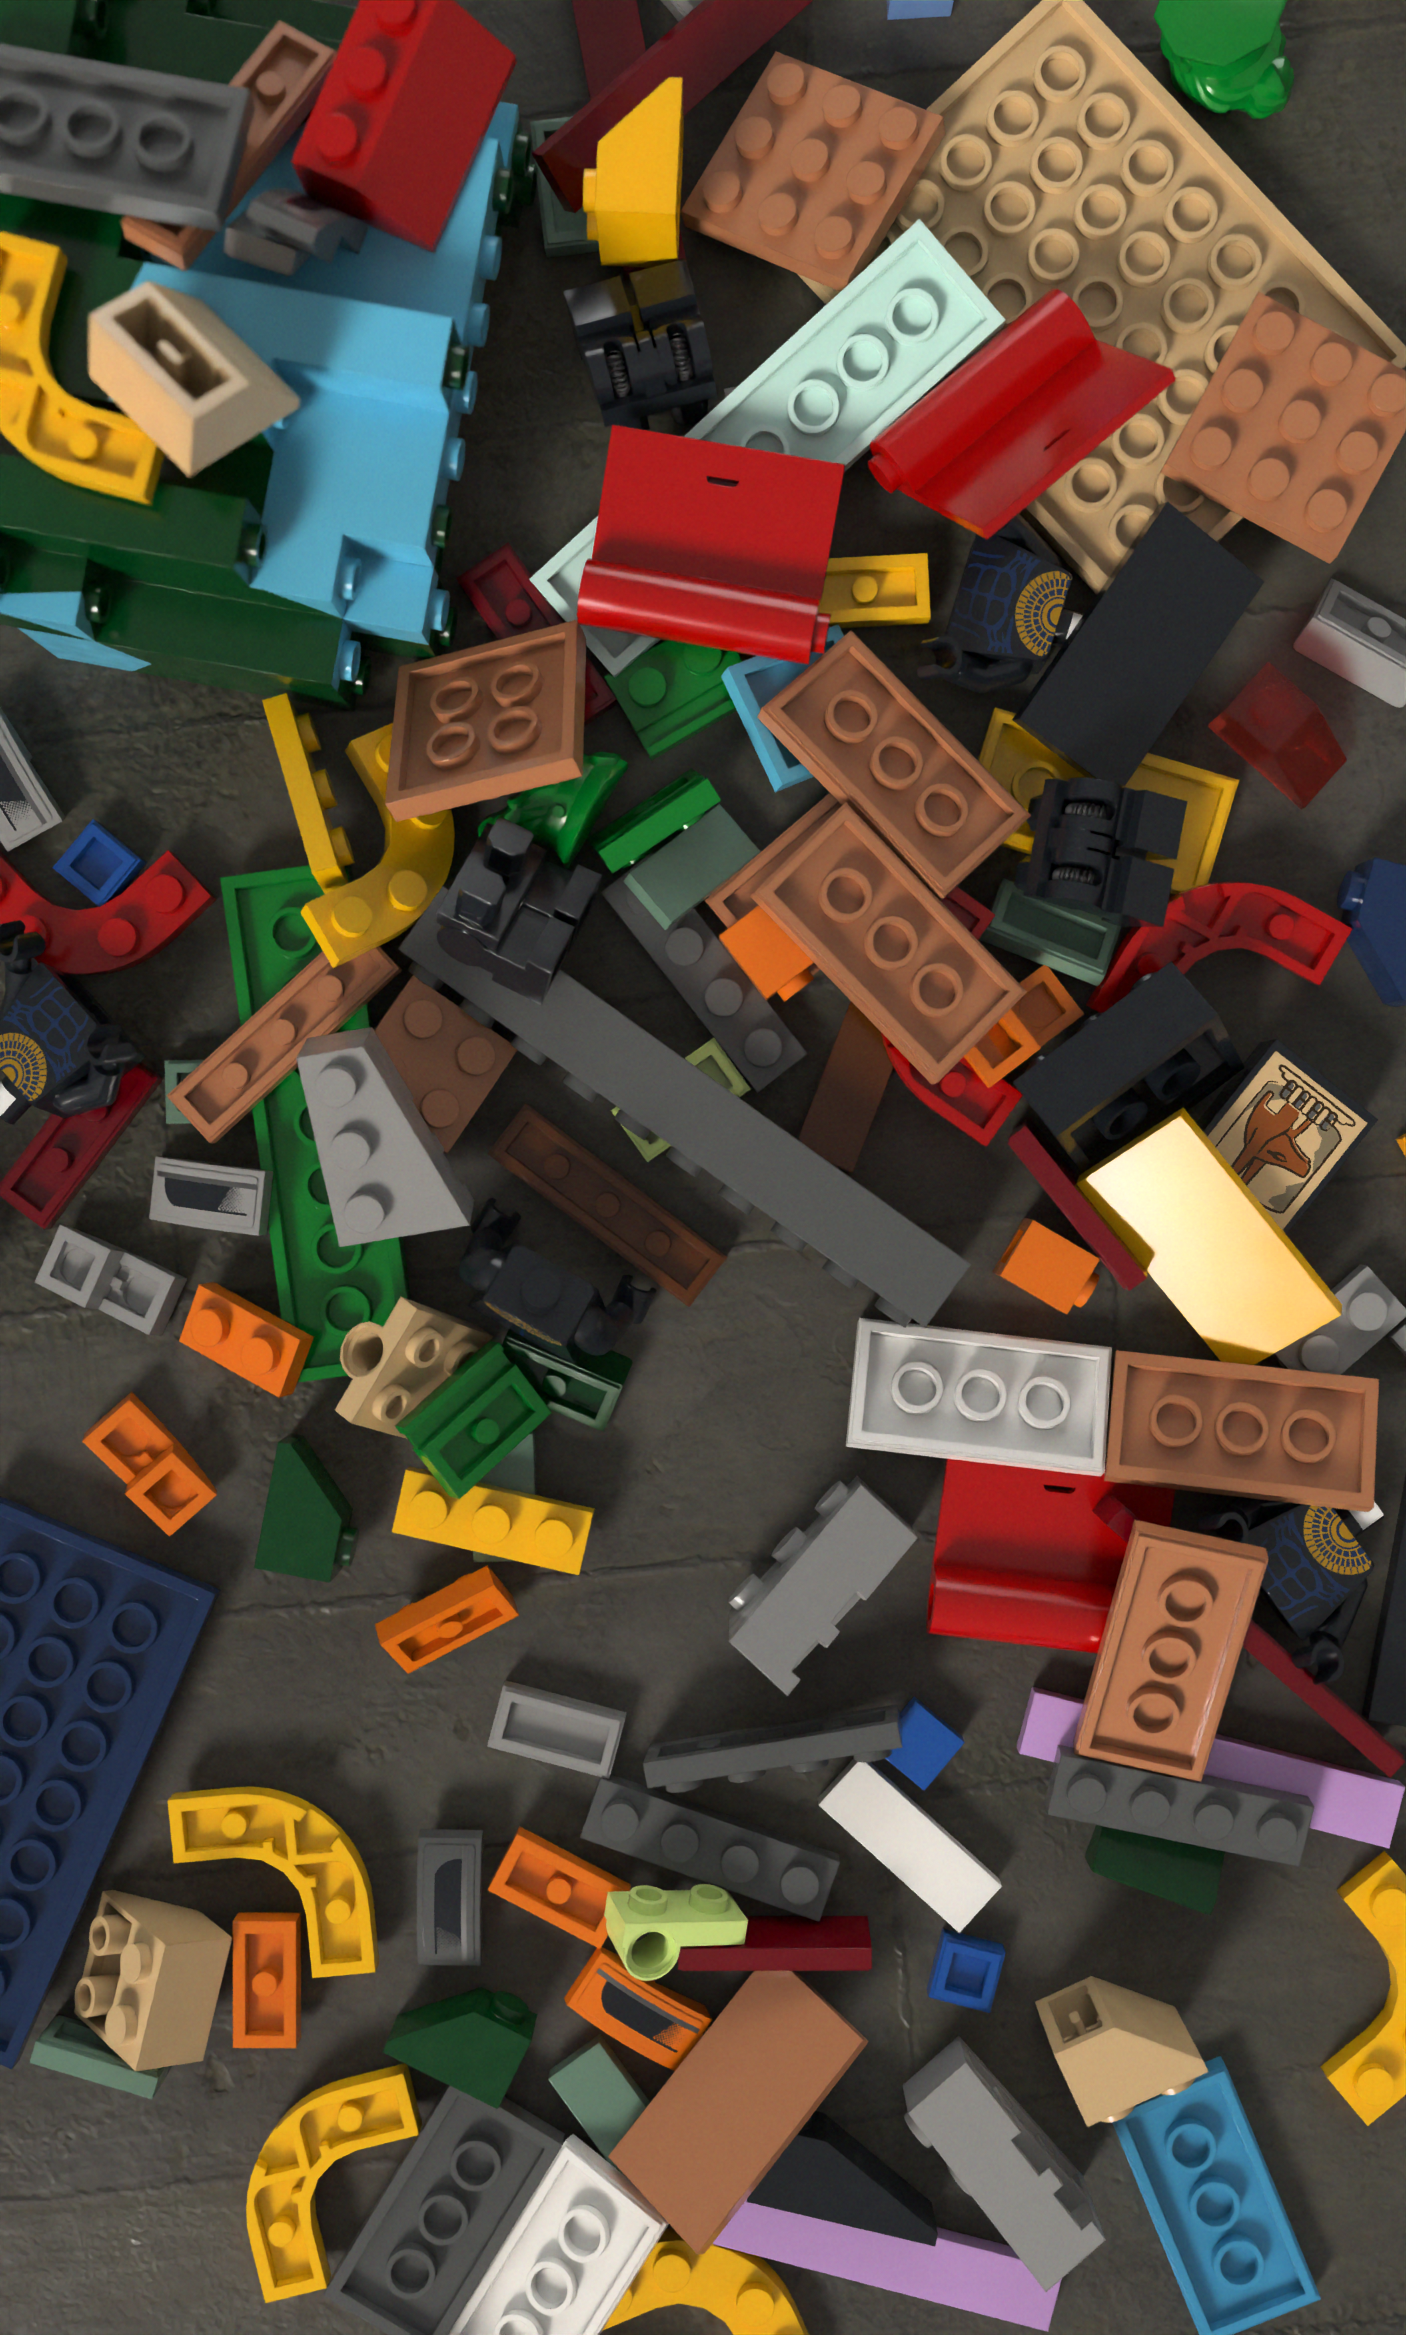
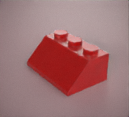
(403, 116)

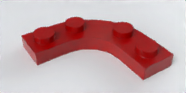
(1222, 919)
(112, 935)
(961, 1093)

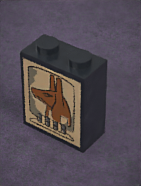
(1284, 1129)

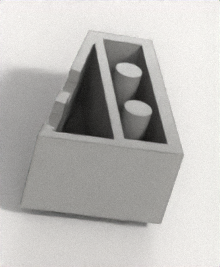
(373, 1146)
(816, 1580)
(1004, 2162)

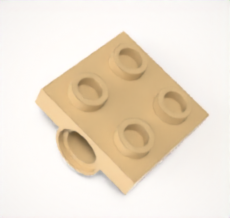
(402, 1362)

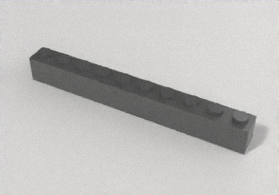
(706, 1130)

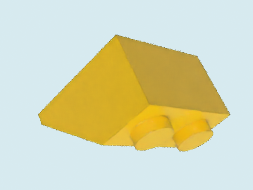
(638, 183)

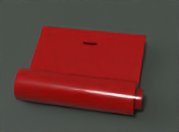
(1014, 417)
(715, 560)
(1029, 1557)

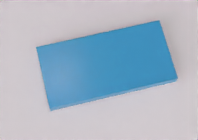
(1216, 2206)

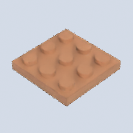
(813, 172)
(1293, 428)
(488, 721)

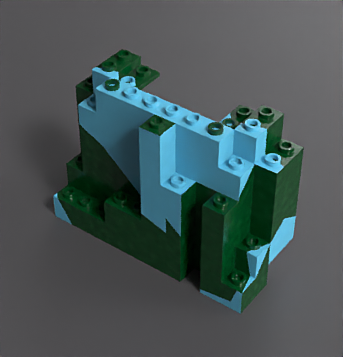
(328, 521)

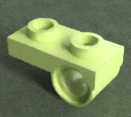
(674, 1919)

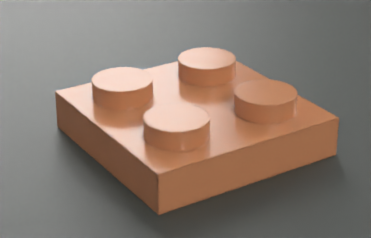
(442, 1057)

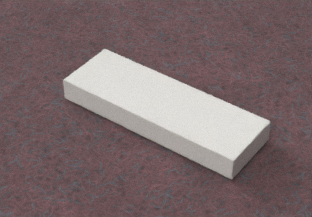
(909, 1843)

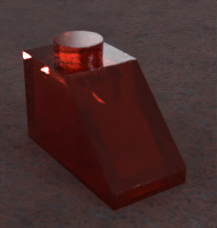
(1280, 735)

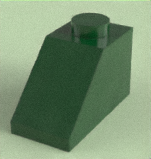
(304, 1517)
(466, 2041)

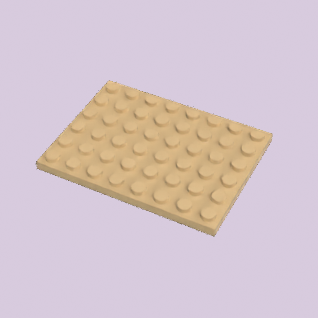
(1099, 184)

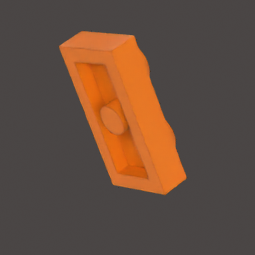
(246, 1339)
(446, 1619)
(556, 1886)
(267, 1980)

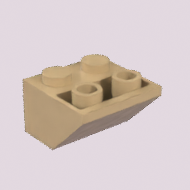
(183, 374)
(151, 1980)
(1117, 2047)

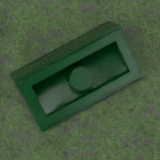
(577, 1391)
(1158, 1866)

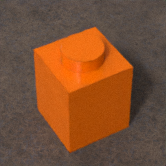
(767, 955)
(1048, 1267)

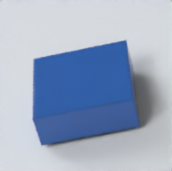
(99, 864)
(926, 1744)
(966, 1970)

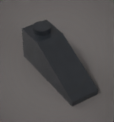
(844, 2183)

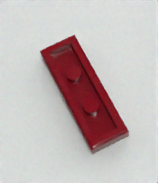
(514, 606)
(71, 1150)
(1061, 1186)
(789, 1945)

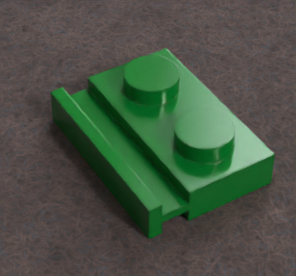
(673, 693)
(654, 819)
(473, 1419)

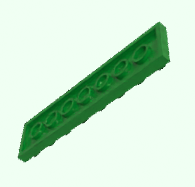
(317, 1281)

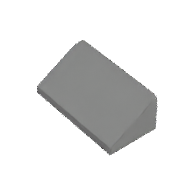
(1357, 642)

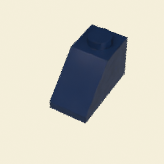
(1376, 912)

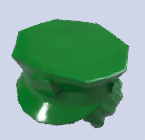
(1227, 54)
(565, 811)

